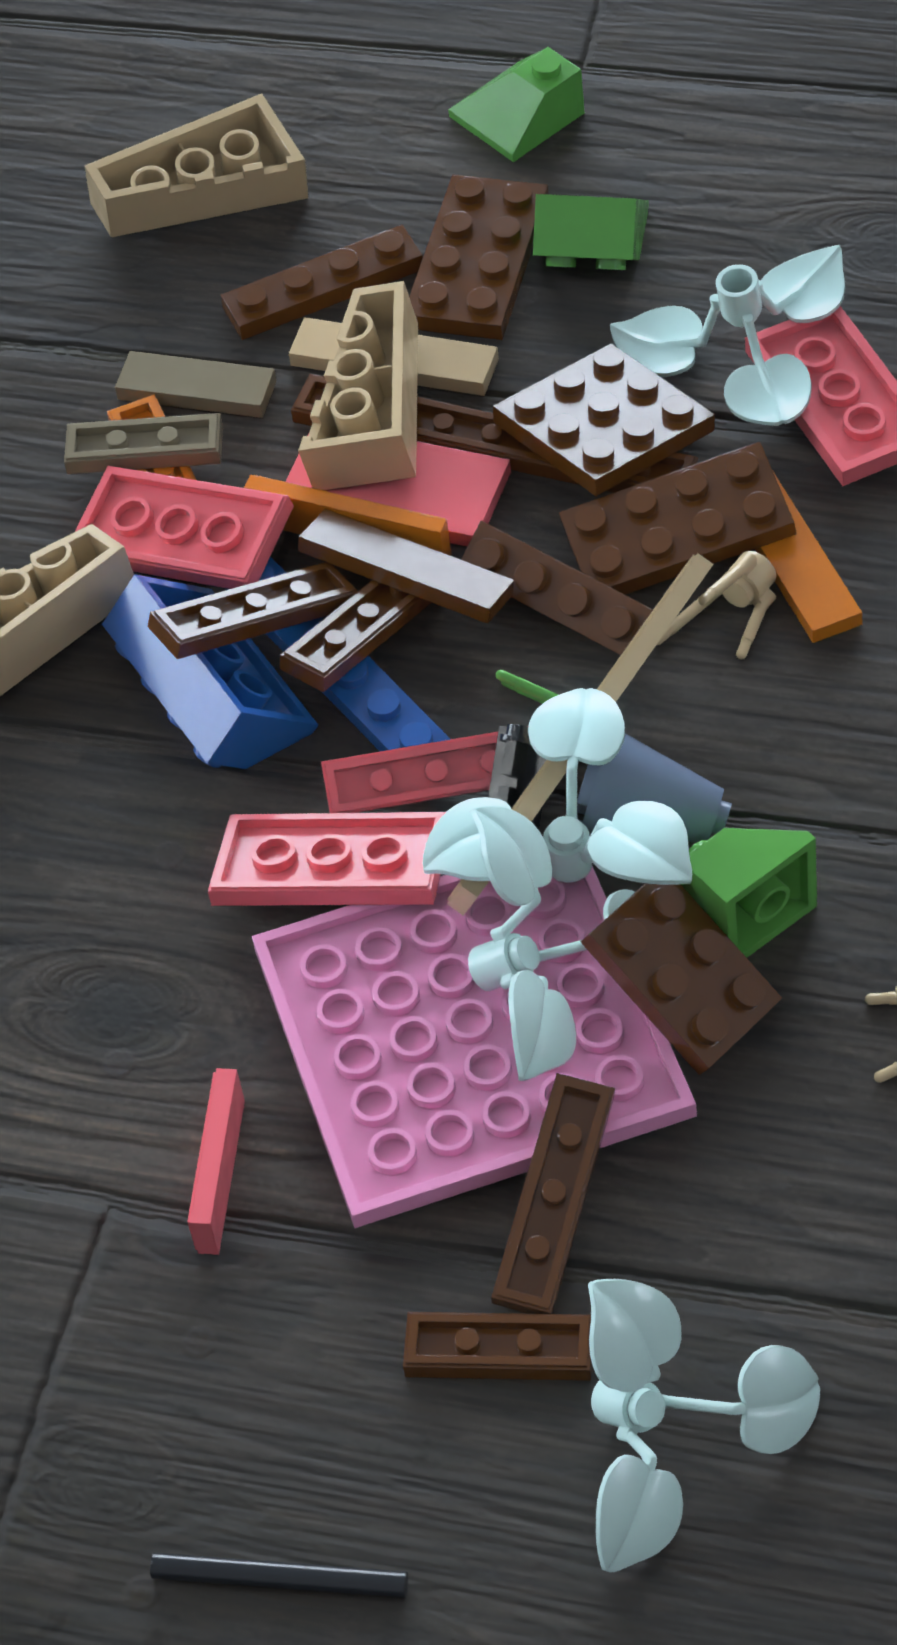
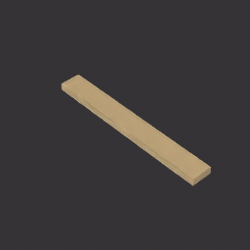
(613, 685)

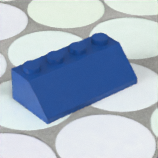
(221, 698)

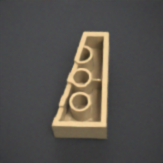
(199, 171)
(369, 404)
(57, 599)

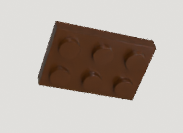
(682, 972)

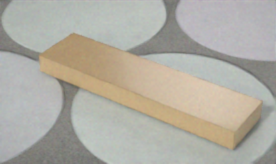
(441, 361)

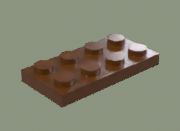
(476, 257)
(658, 525)

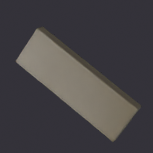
(196, 383)
(144, 443)

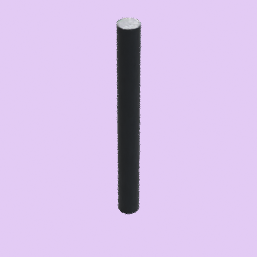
(279, 1575)

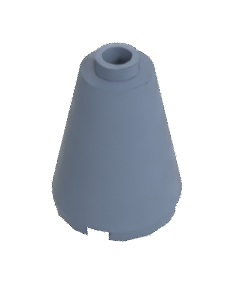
(647, 775)

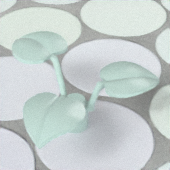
(761, 393)
(639, 845)
(539, 1016)
(628, 1339)

